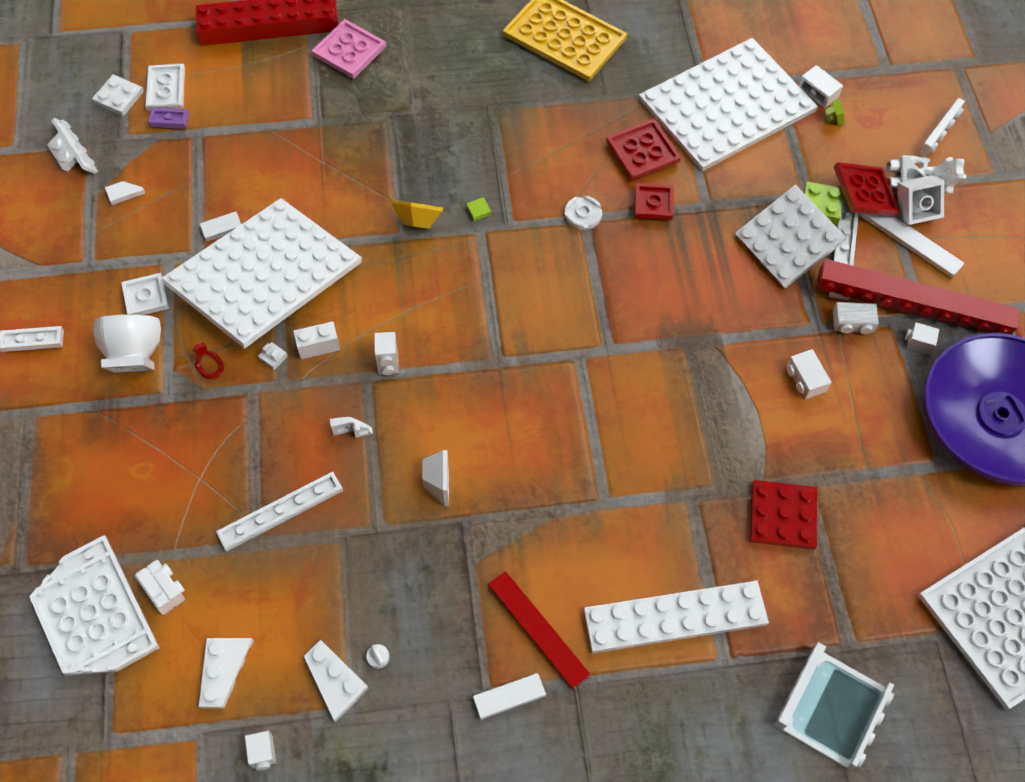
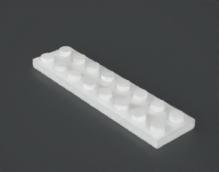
(675, 616)

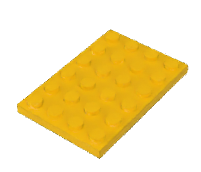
(565, 36)

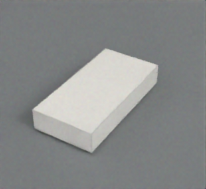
(220, 226)

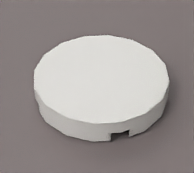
(583, 212)

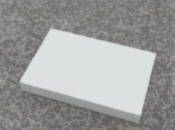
(165, 86)

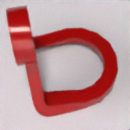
(201, 349)

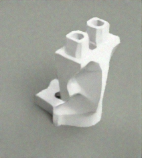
(905, 169)

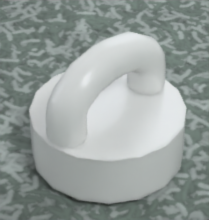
(377, 656)

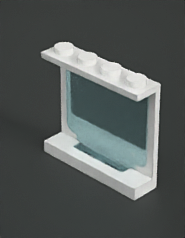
(834, 709)

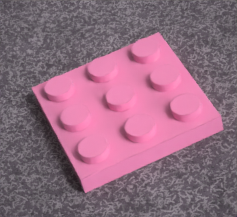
(348, 48)

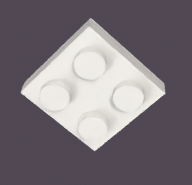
(118, 95)
(145, 295)

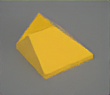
(416, 214)

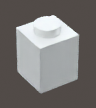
(922, 338)
(260, 750)

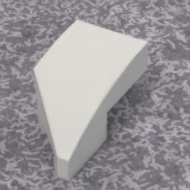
(349, 424)

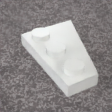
(220, 669)
(335, 679)

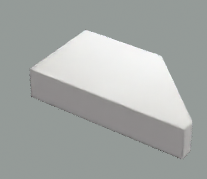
(123, 191)

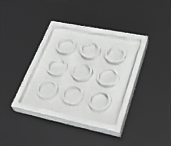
(790, 236)

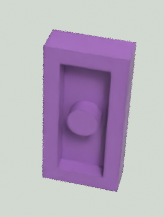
(168, 118)

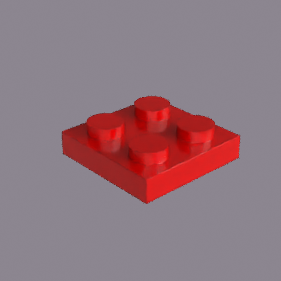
(654, 201)

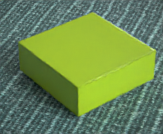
(478, 209)

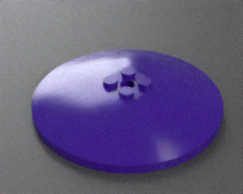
(963, 399)

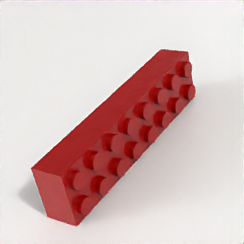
(263, 20)

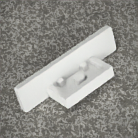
(68, 149)

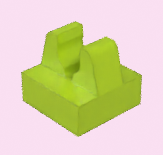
(835, 113)

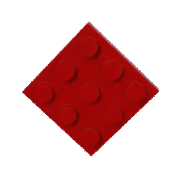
(643, 149)
(866, 189)
(784, 514)

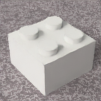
(921, 199)

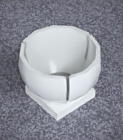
(127, 341)

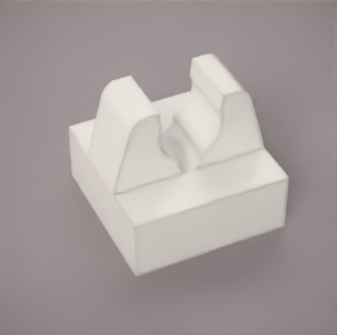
(272, 355)

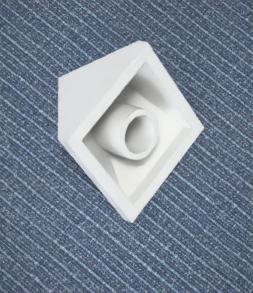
(436, 476)

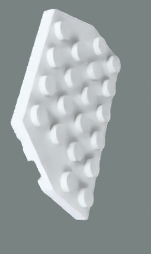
(92, 613)

